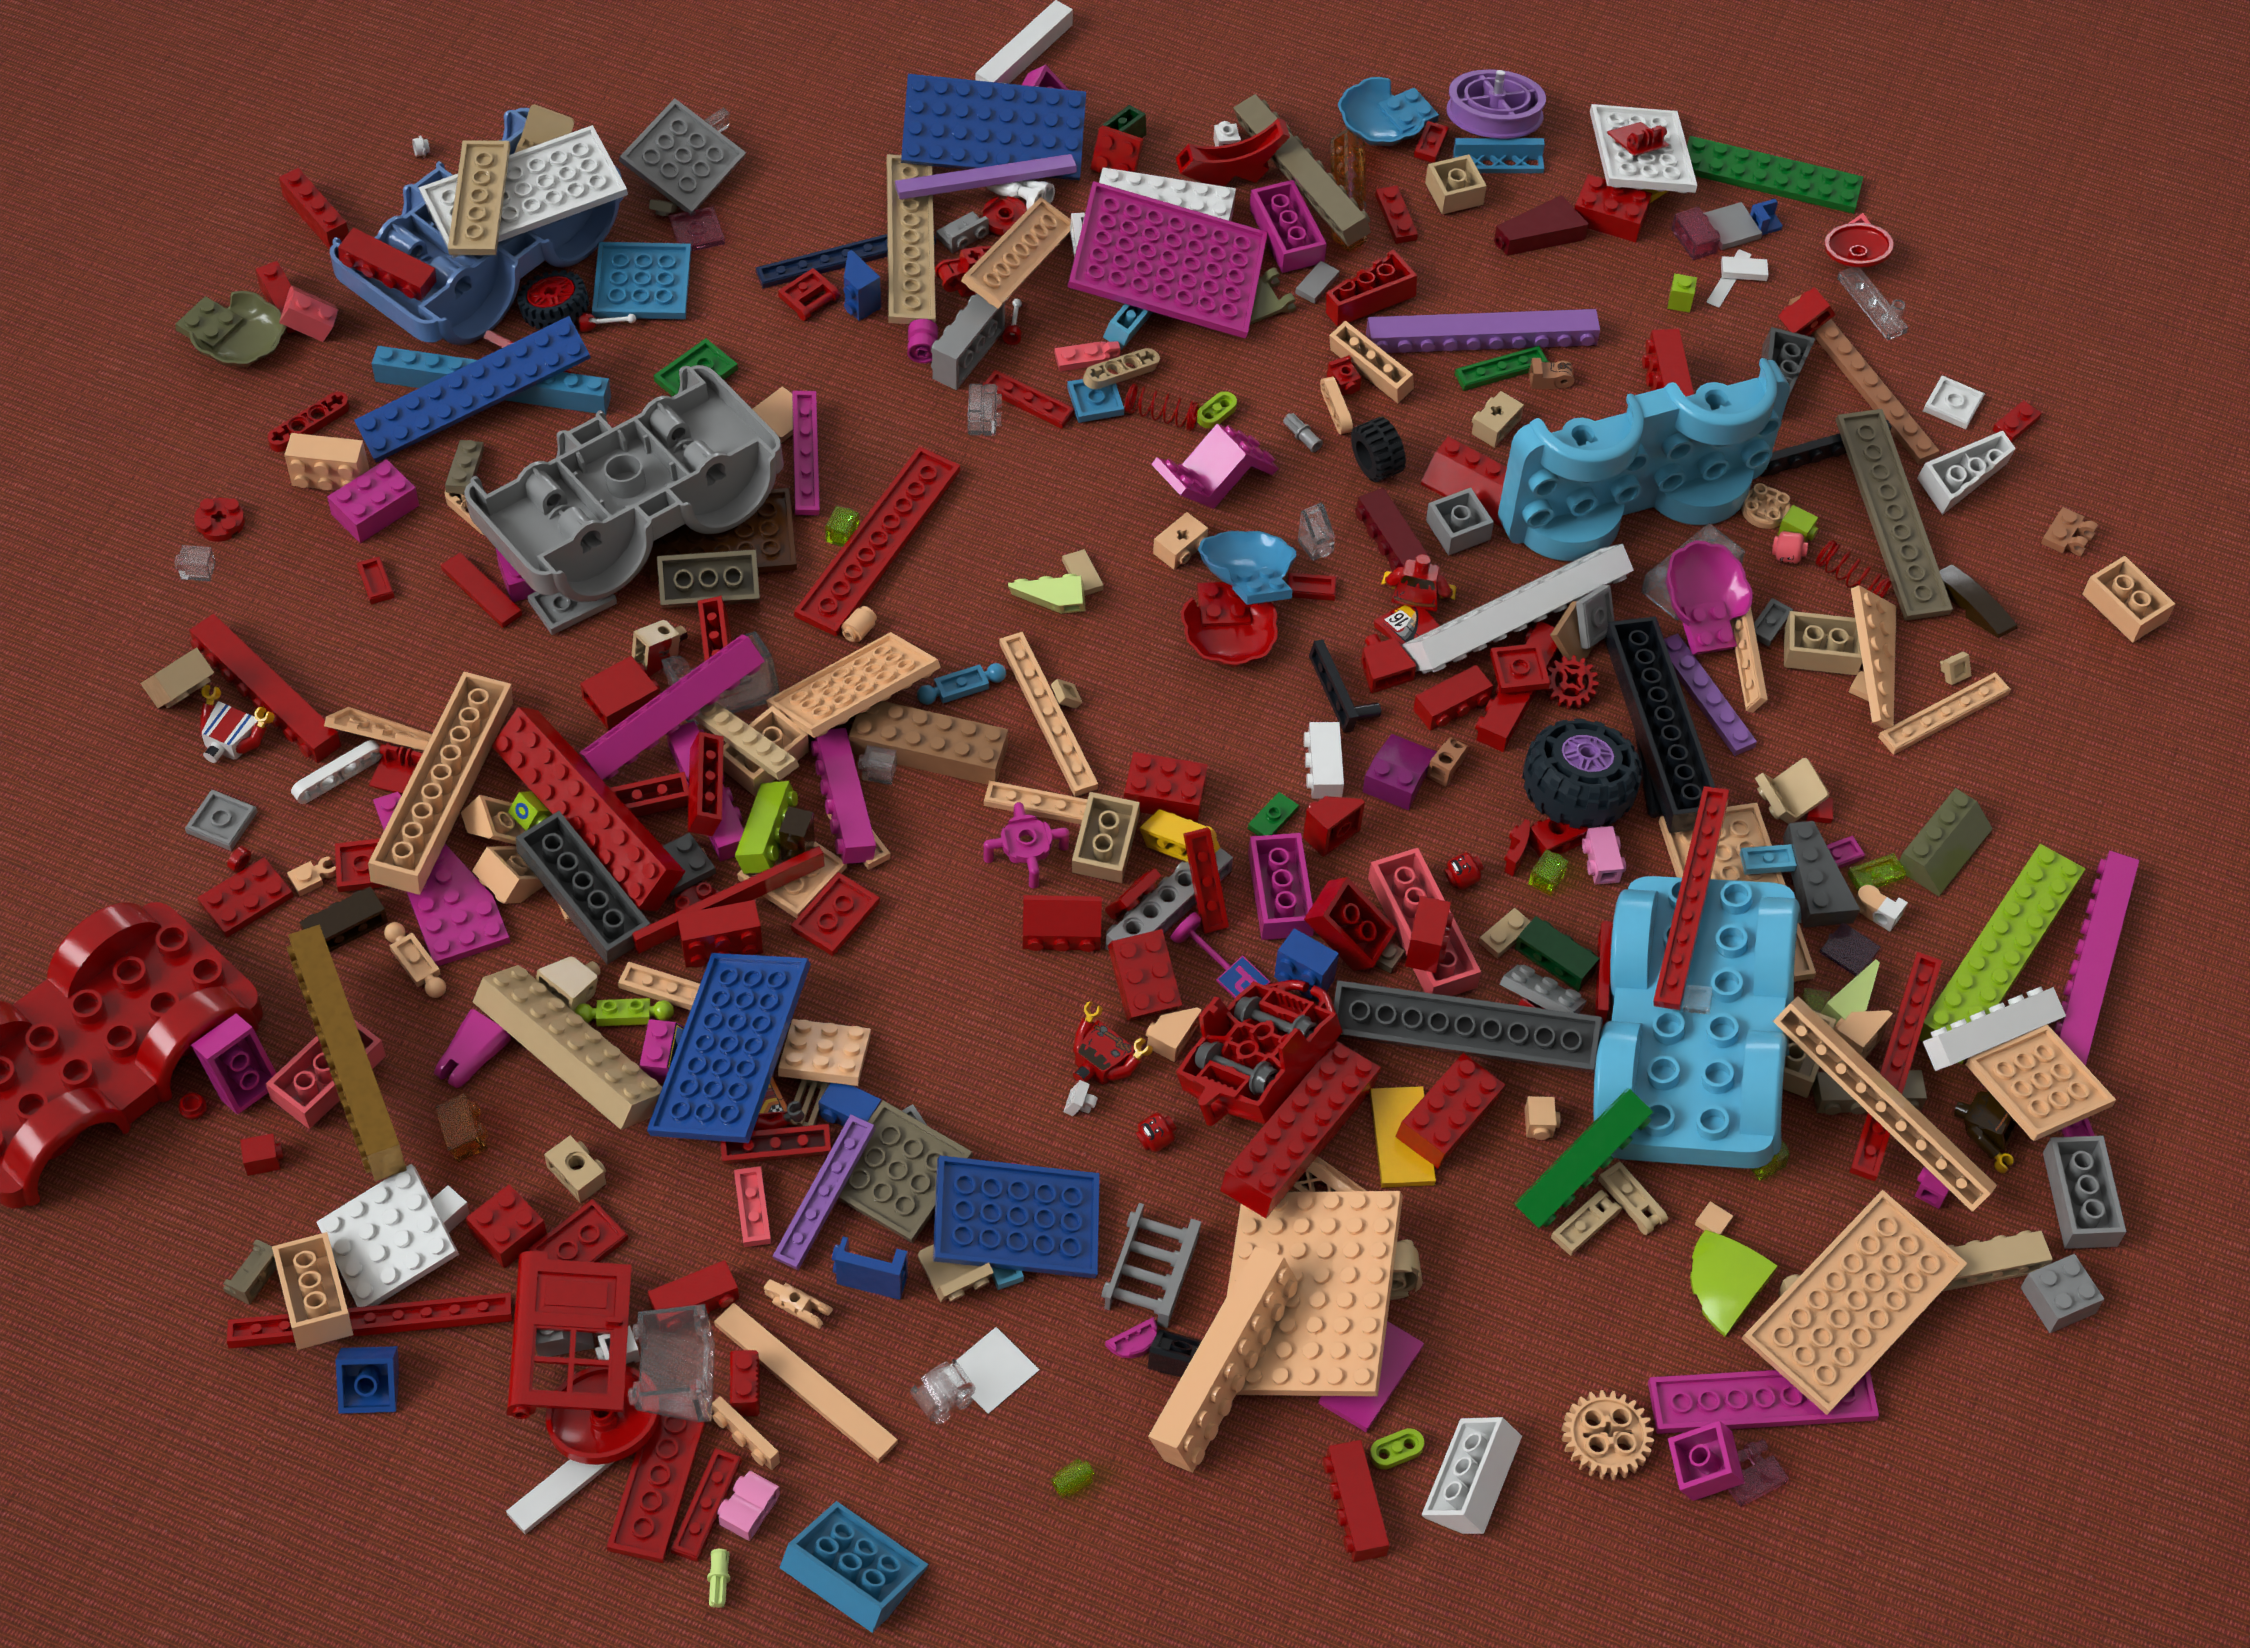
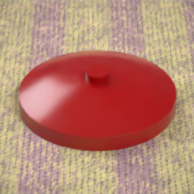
(599, 1435)

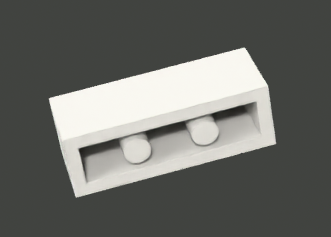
(1324, 759)

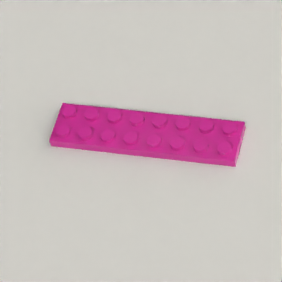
(1749, 1401)

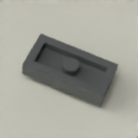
(1771, 621)

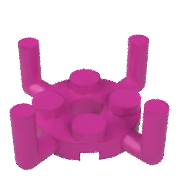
(1026, 851)

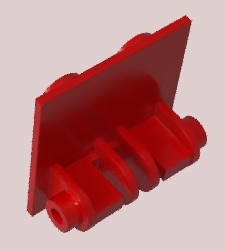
(1639, 138)
(395, 768)

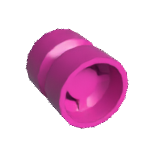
(921, 336)

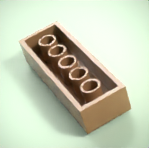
(932, 741)

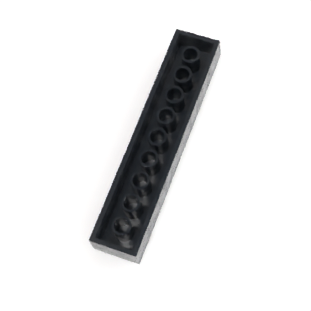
(1660, 719)

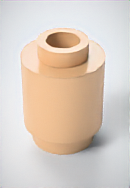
(859, 624)

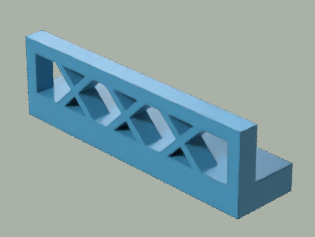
(1500, 150)

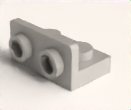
(963, 231)

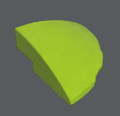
(1727, 1278)

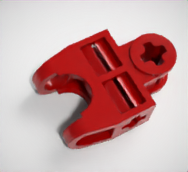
(958, 269)

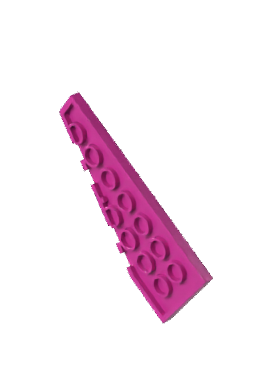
(454, 907)

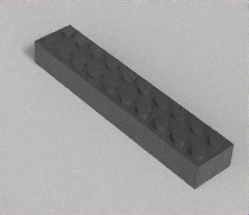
(1468, 1026)

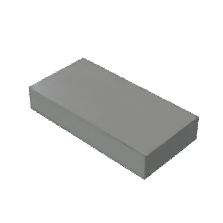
(1317, 282)

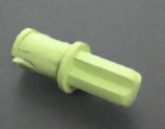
(718, 1577)

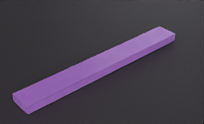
(985, 176)

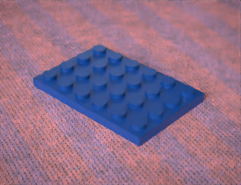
(1016, 1217)

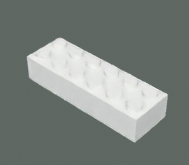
(1200, 197)

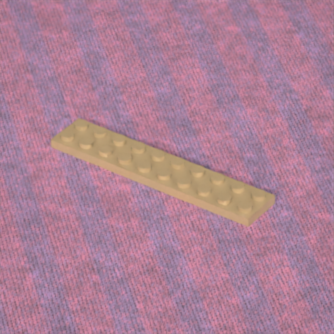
(909, 247)

